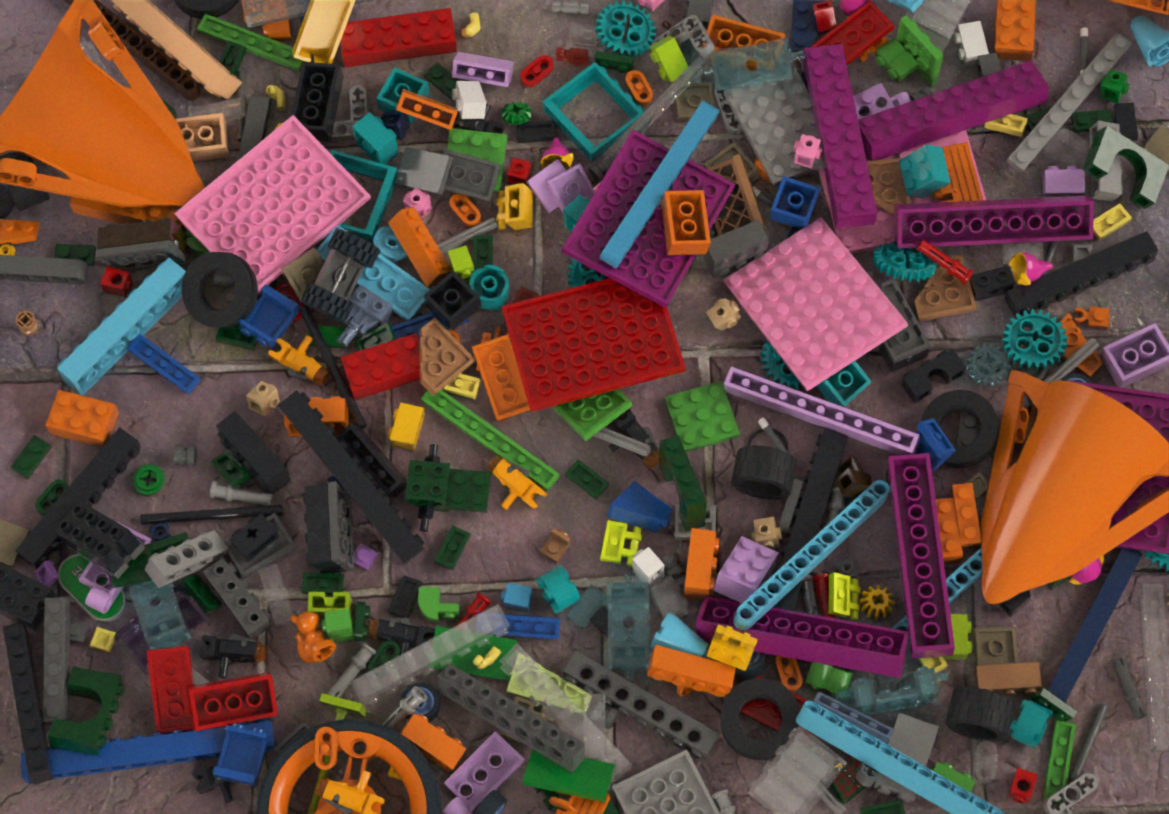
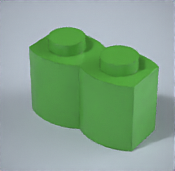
(895, 60)
(829, 677)

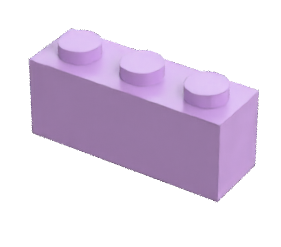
(482, 69)

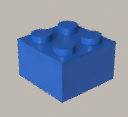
(795, 203)

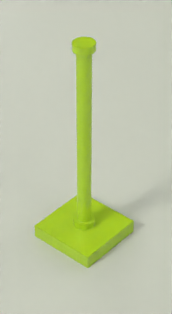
(342, 708)

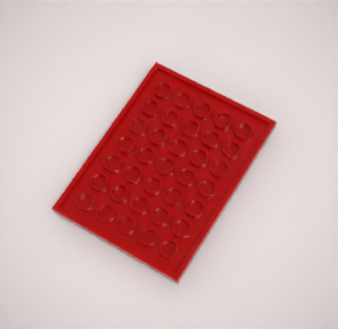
(590, 342)

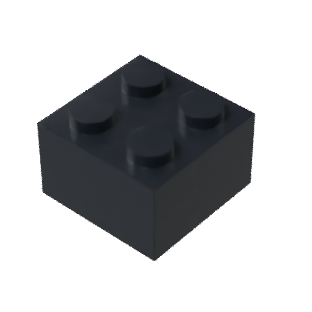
(452, 300)

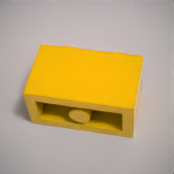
(406, 426)

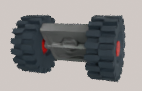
(340, 275)

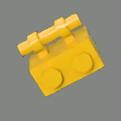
(515, 207)
(731, 647)

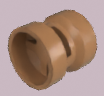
(28, 327)

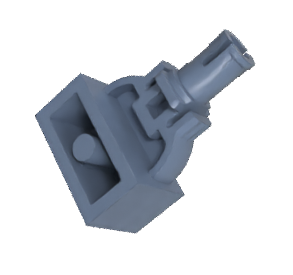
(366, 314)

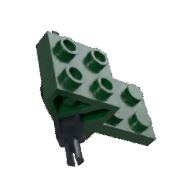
(439, 488)

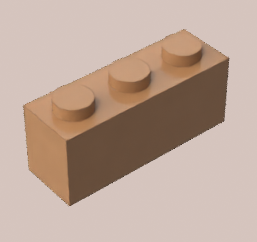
(1009, 678)

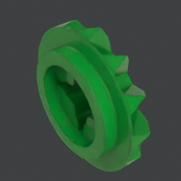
(511, 117)
(143, 473)

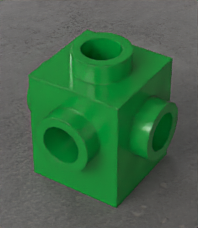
(1114, 86)

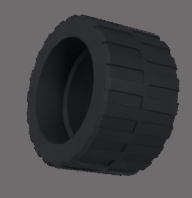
(24, 197)
(764, 472)
(980, 714)

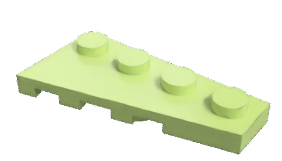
(572, 691)

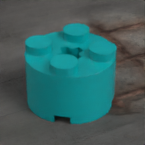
(493, 277)
(558, 589)
(1031, 723)

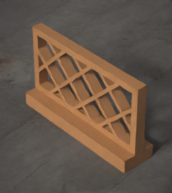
(745, 189)

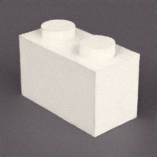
(971, 42)
(469, 99)
(647, 566)

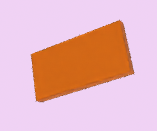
(501, 377)

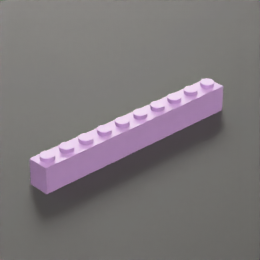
(821, 412)

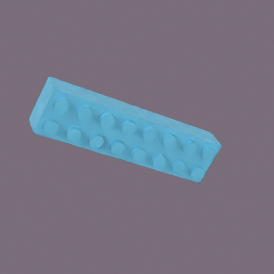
(132, 317)

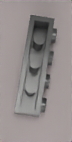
(237, 599)

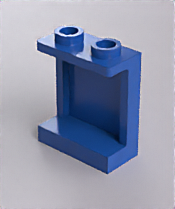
(269, 317)
(933, 442)
(242, 755)

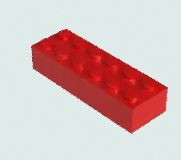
(398, 37)

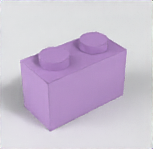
(1063, 181)

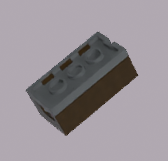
(141, 244)

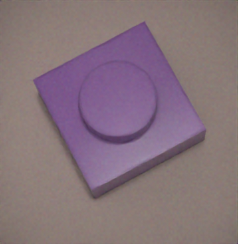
(364, 557)
(47, 573)

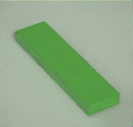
(1059, 758)

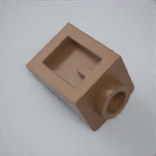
(556, 545)

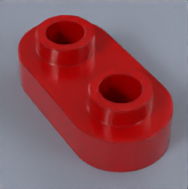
(536, 72)

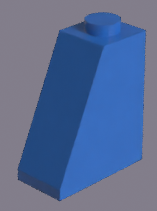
(640, 509)

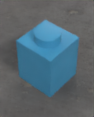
(517, 597)

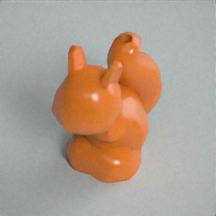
(310, 641)

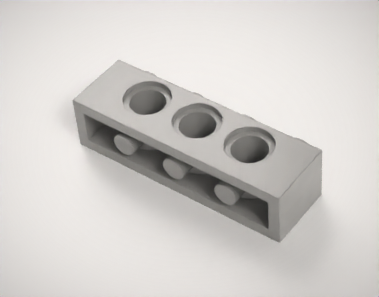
(186, 558)

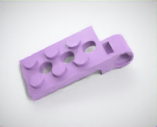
(869, 98)
(103, 596)
(480, 761)

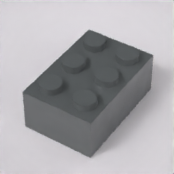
(736, 248)

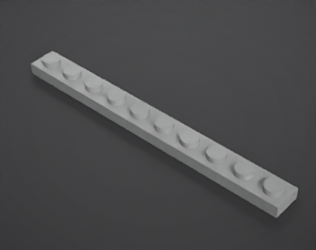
(1068, 102)

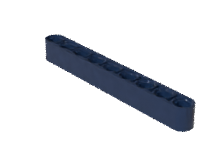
(1094, 623)

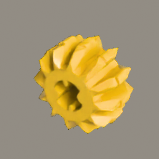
(881, 608)

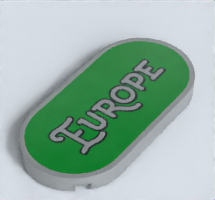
(69, 575)

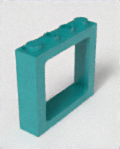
(574, 87)
(373, 170)

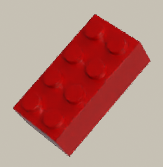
(383, 366)
(231, 701)

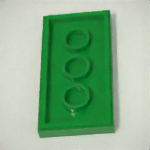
(466, 662)
(588, 780)

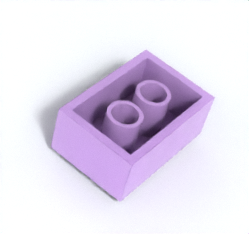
(1136, 356)
(745, 570)

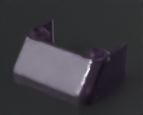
(132, 637)

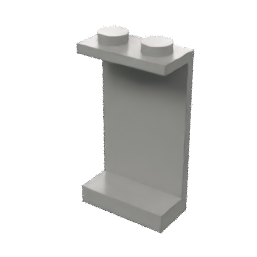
(916, 741)

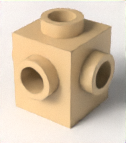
(724, 314)
(263, 398)
(766, 532)

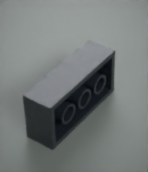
(318, 98)
(252, 453)

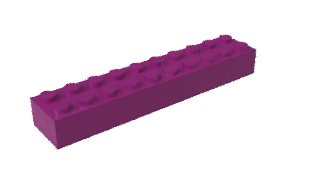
(952, 110)
(840, 136)
(994, 221)
(920, 556)
(813, 637)

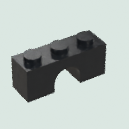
(946, 365)

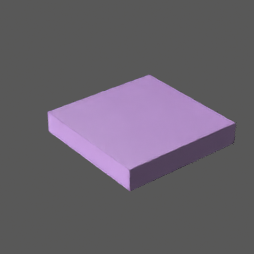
(569, 185)
(540, 188)

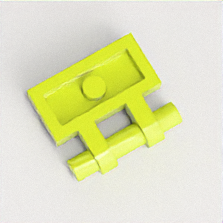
(614, 541)
(844, 596)

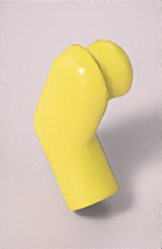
(472, 28)
(278, 95)
(491, 656)

